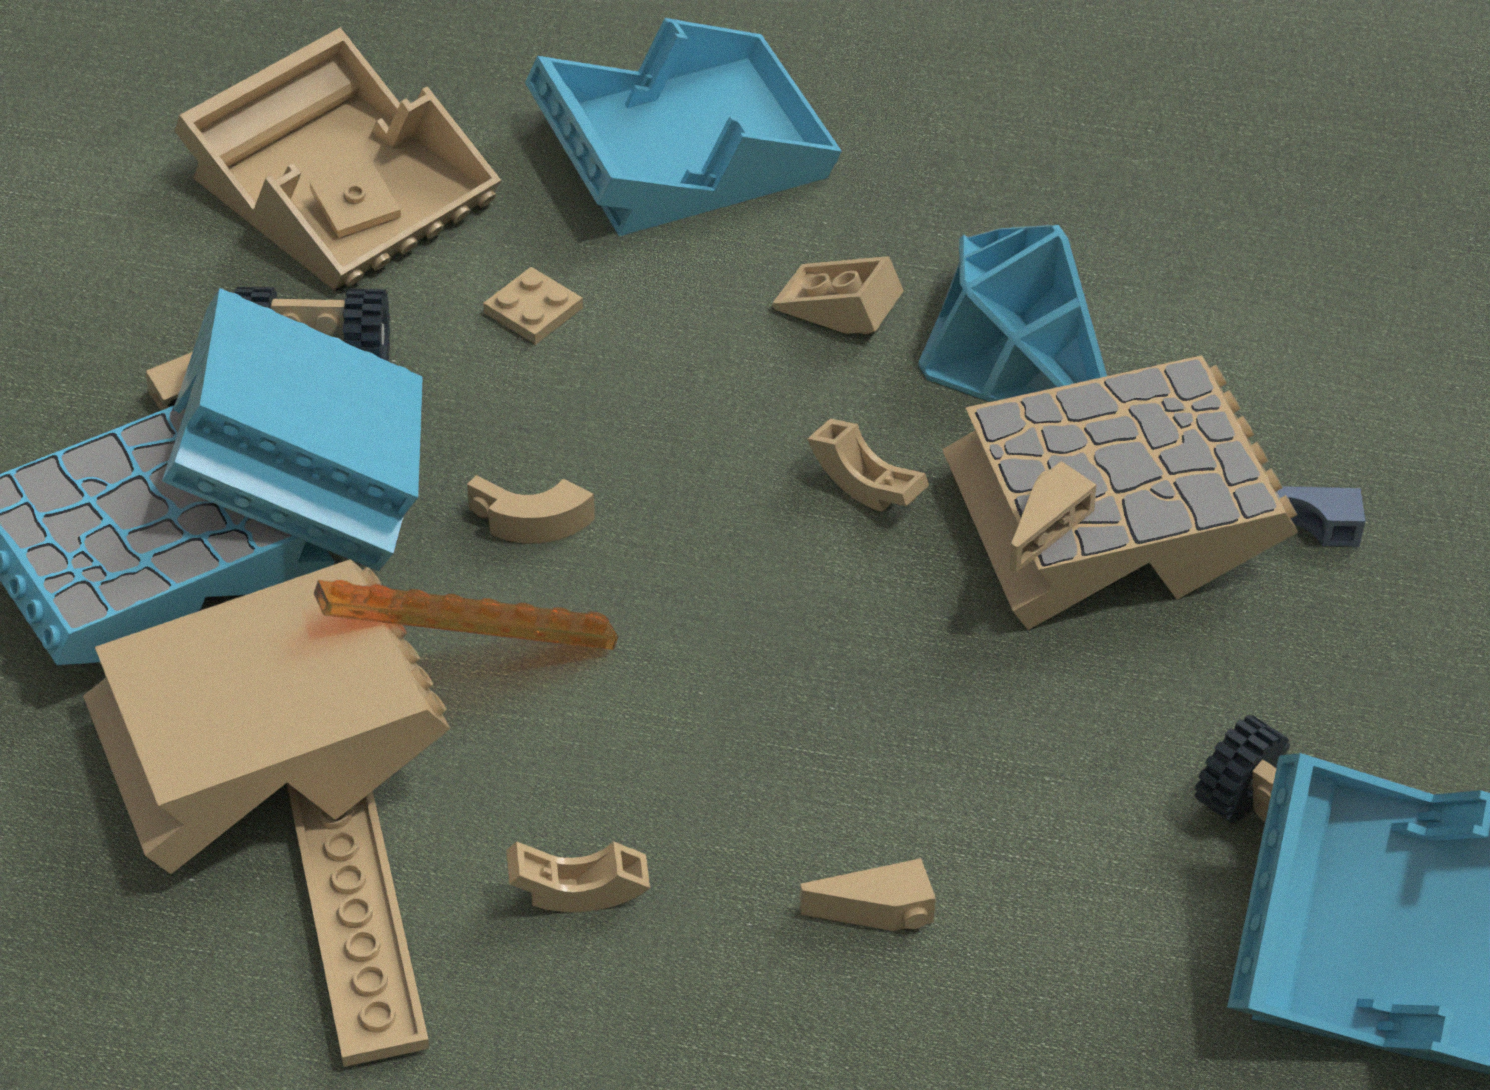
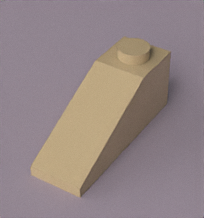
(1054, 507)
(878, 897)

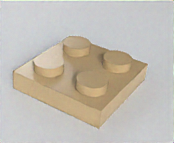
(533, 305)

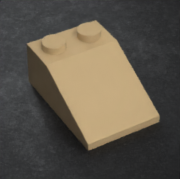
(842, 294)

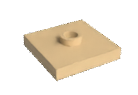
(355, 199)

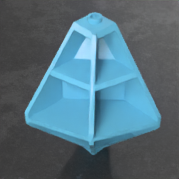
(1013, 318)

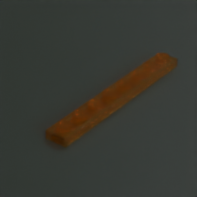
(464, 615)

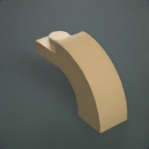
(860, 471)
(532, 517)
(579, 882)

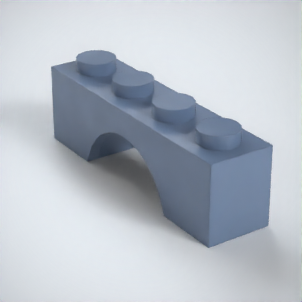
(1328, 513)

